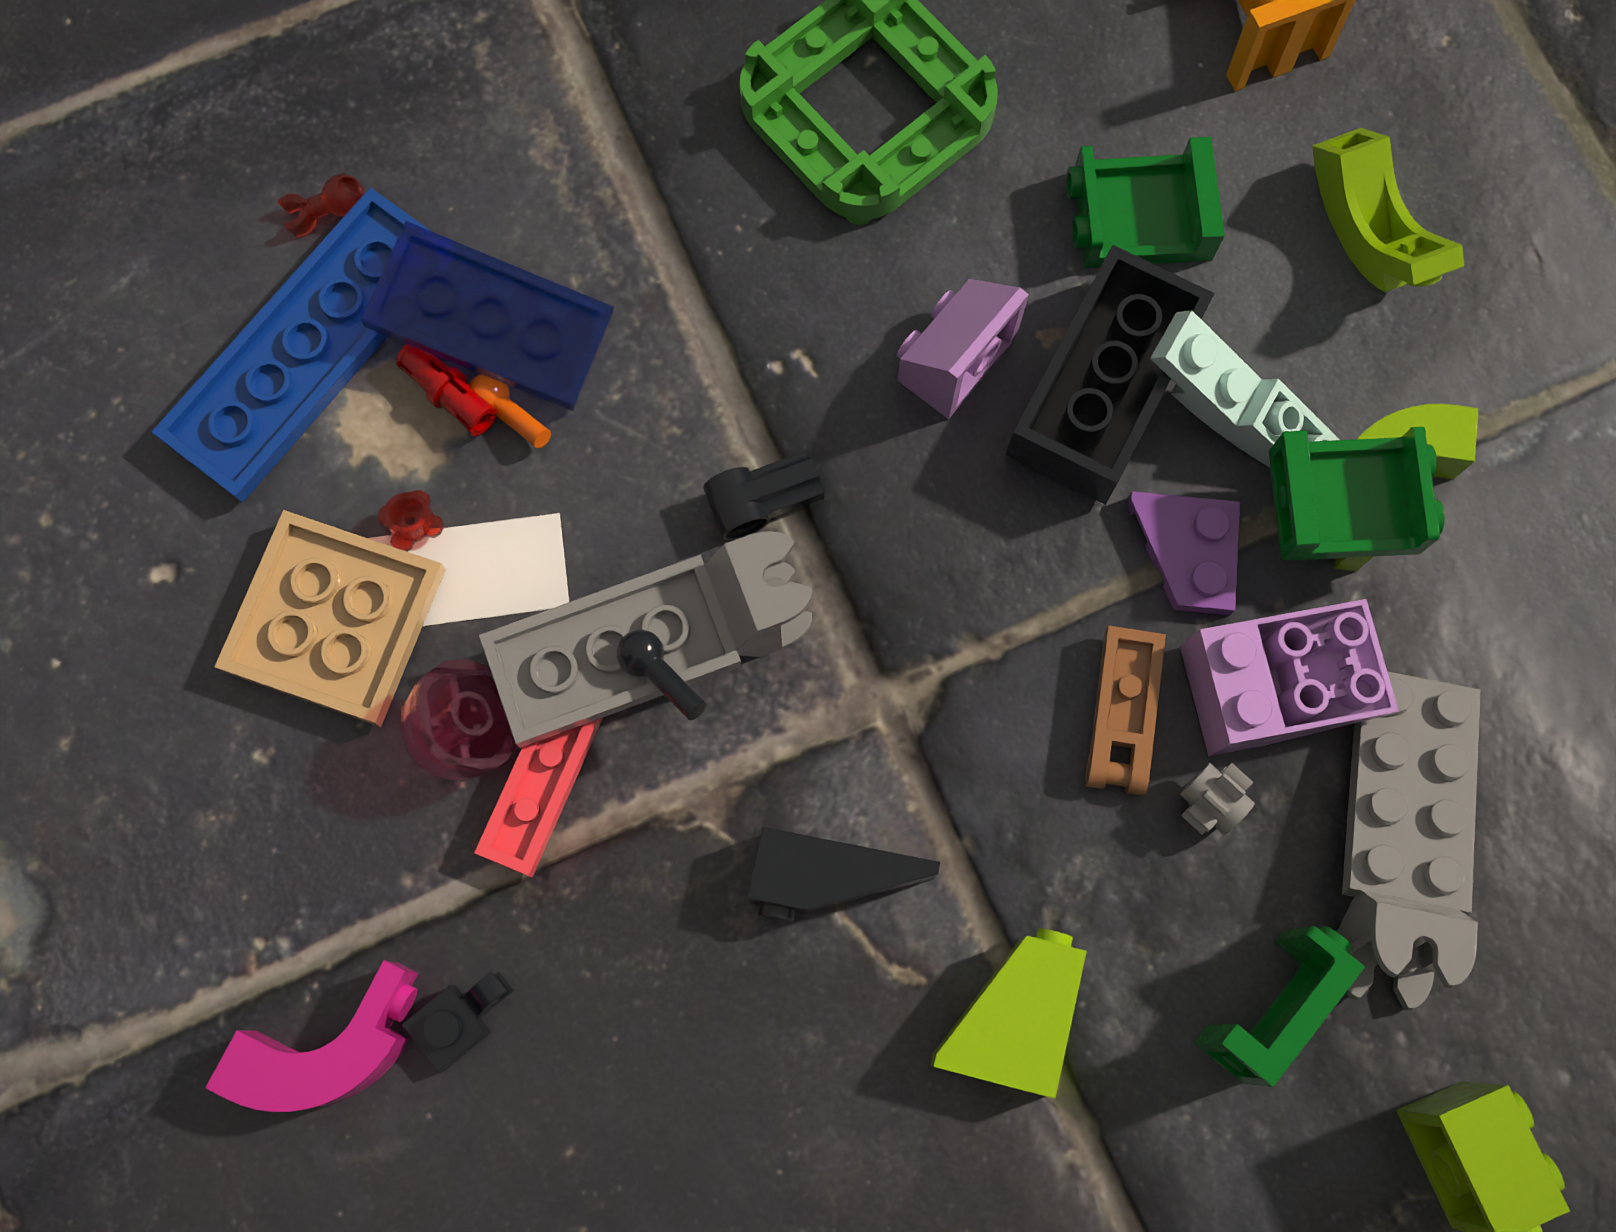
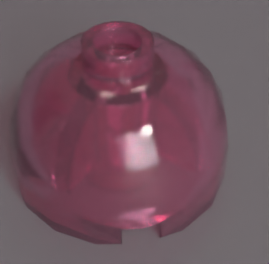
(456, 722)

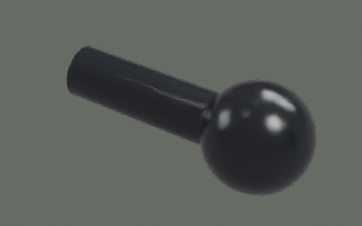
(642, 655)

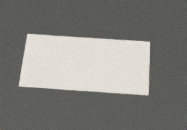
(496, 568)

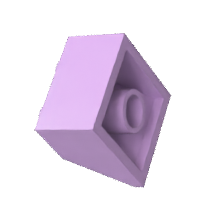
(961, 343)

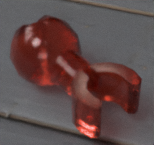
(337, 197)

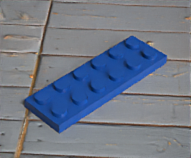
(288, 356)

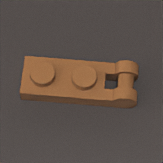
(1126, 708)

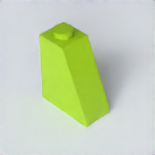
(1020, 1017)

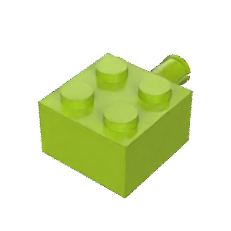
(1484, 1158)

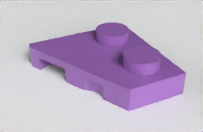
(1192, 547)

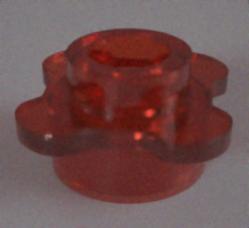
(403, 507)

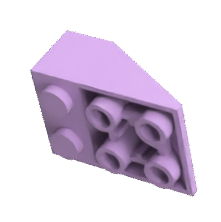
(1287, 676)

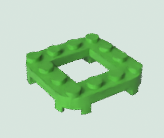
(862, 184)

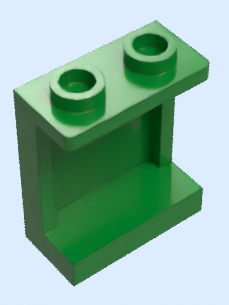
(1147, 205)
(1355, 496)
(1295, 1014)

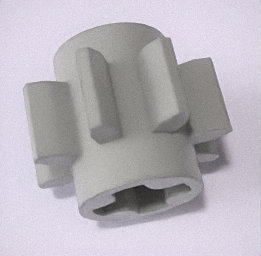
(1217, 798)

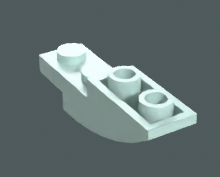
(1228, 392)

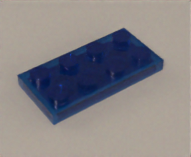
(488, 316)

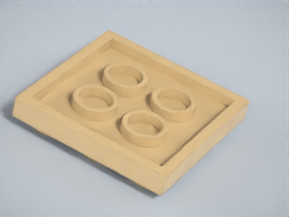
(331, 618)

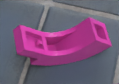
(280, 1079)

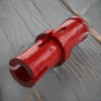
(447, 389)

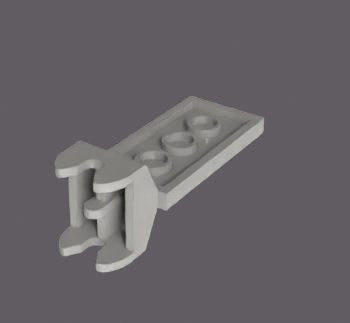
(564, 661)
(1413, 840)

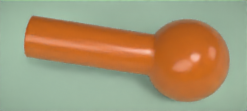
(509, 412)

